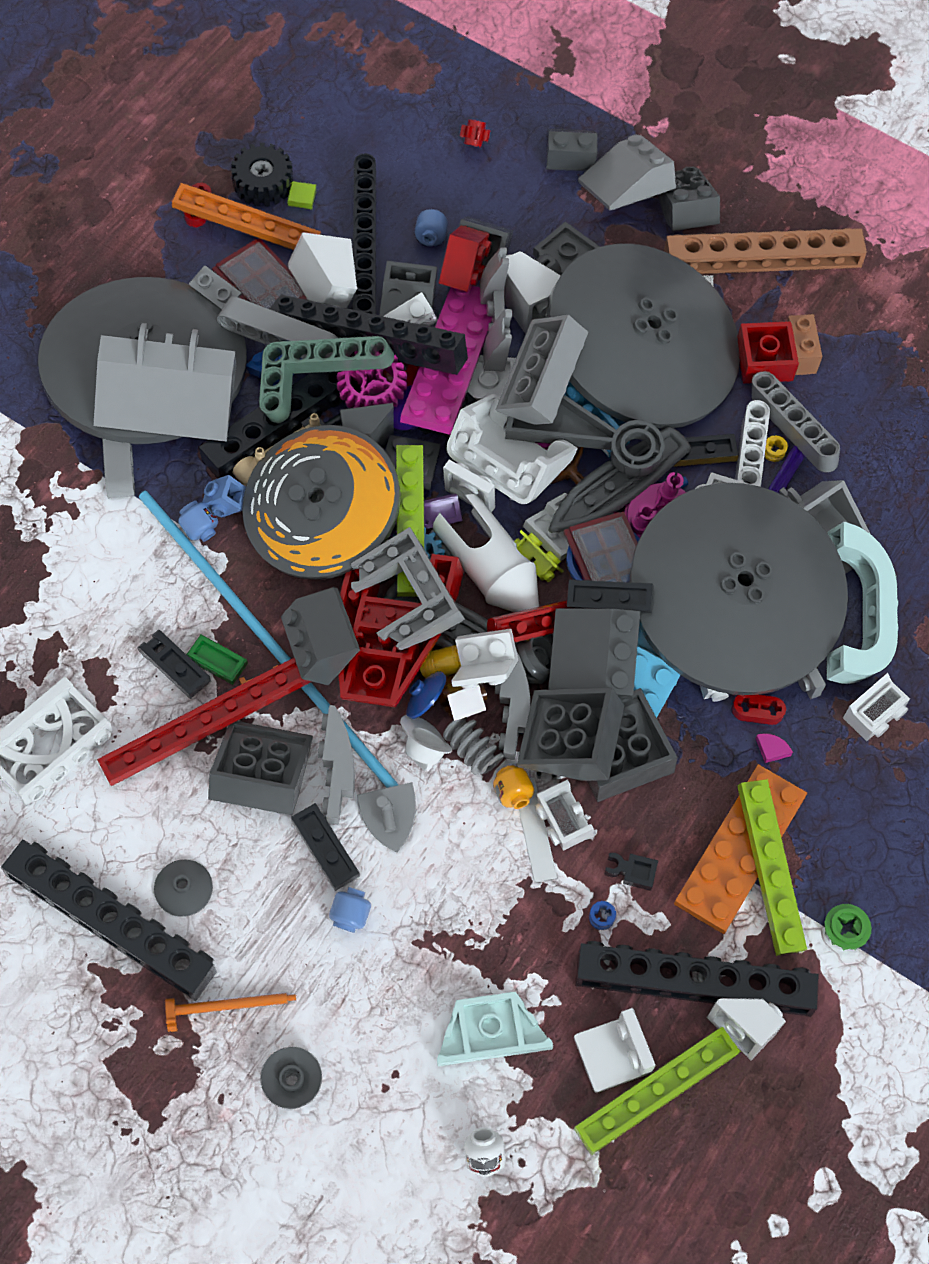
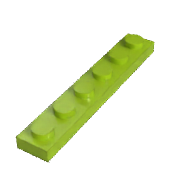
(411, 512)
(772, 867)
(656, 1090)

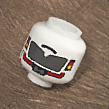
(484, 1152)

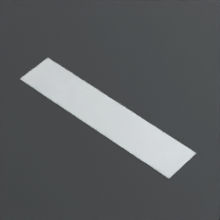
(537, 841)

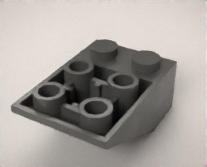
(692, 202)
(406, 281)

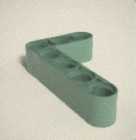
(314, 362)

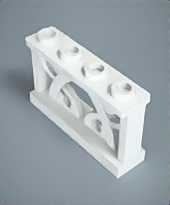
(57, 764)

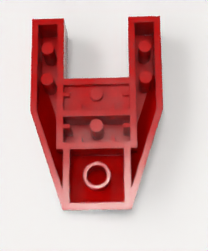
(380, 670)

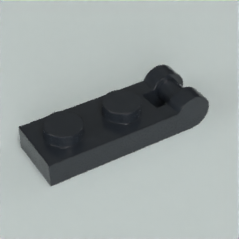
(174, 664)

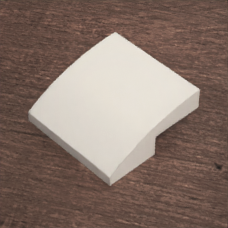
(539, 527)

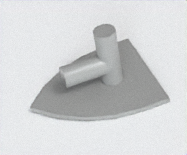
(389, 814)

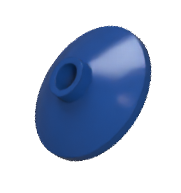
(425, 694)

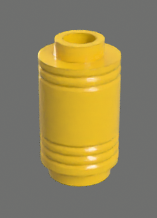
(441, 660)

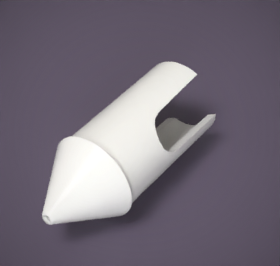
(497, 567)

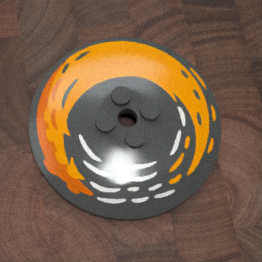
(348, 522)

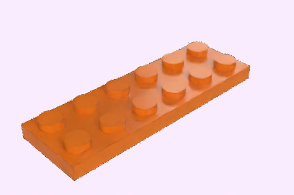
(728, 865)

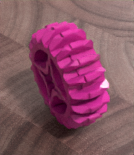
(374, 387)

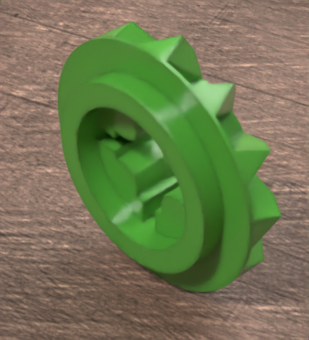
(846, 913)

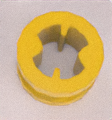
(780, 453)

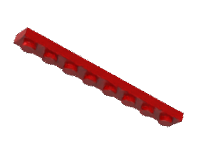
(201, 722)

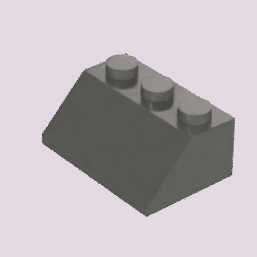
(320, 635)

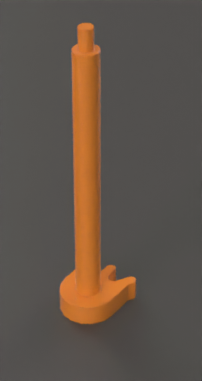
(220, 1005)

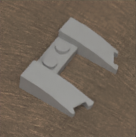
(492, 293)
(438, 607)

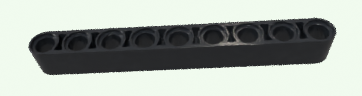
(364, 233)

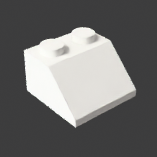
(747, 1022)

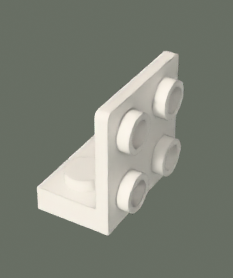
(485, 658)
(615, 1052)

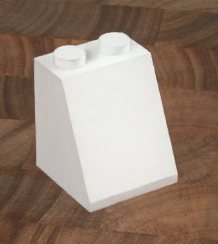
(324, 269)
(528, 288)

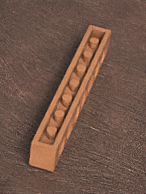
(770, 250)

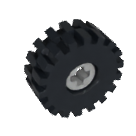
(264, 187)

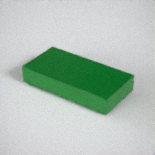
(217, 659)

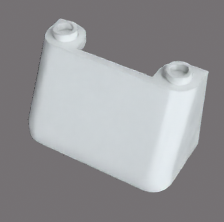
(513, 466)

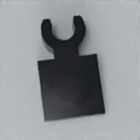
(637, 871)

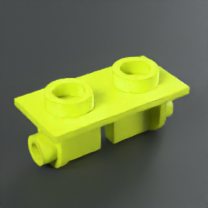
(545, 562)

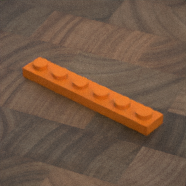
(239, 216)

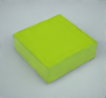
(302, 195)

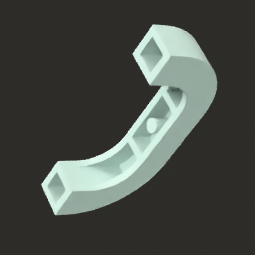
(879, 606)

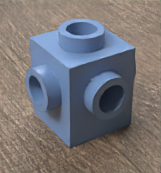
(224, 496)

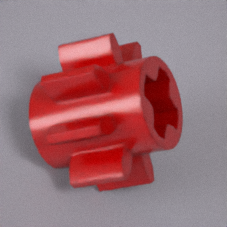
(474, 133)

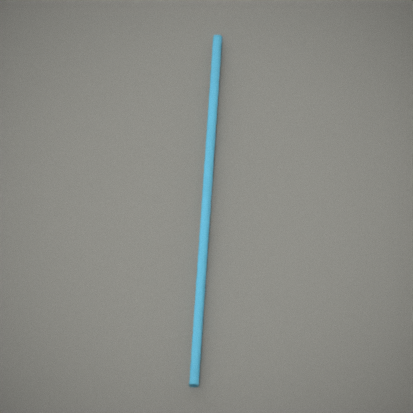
(259, 630)

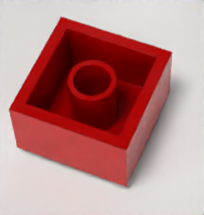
(464, 258)
(768, 349)

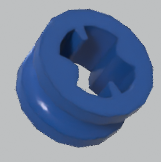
(604, 905)

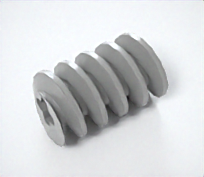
(471, 746)

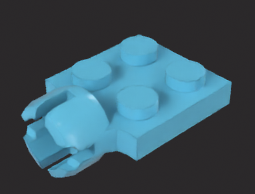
(654, 678)

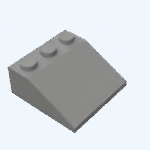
(629, 173)

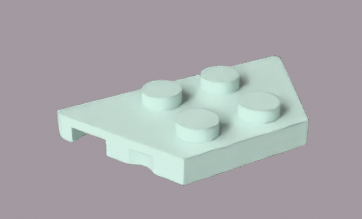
(491, 1029)

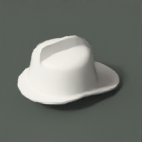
(424, 742)

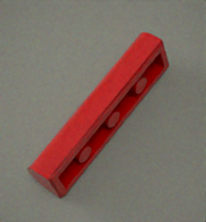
(529, 622)

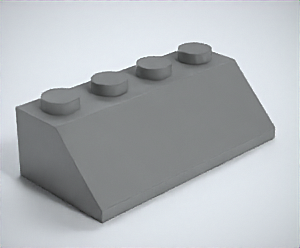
(542, 369)

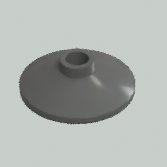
(186, 900)
(290, 1062)

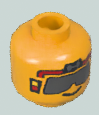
(513, 787)

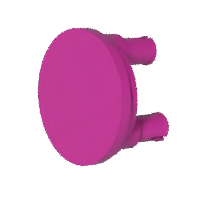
(651, 501)

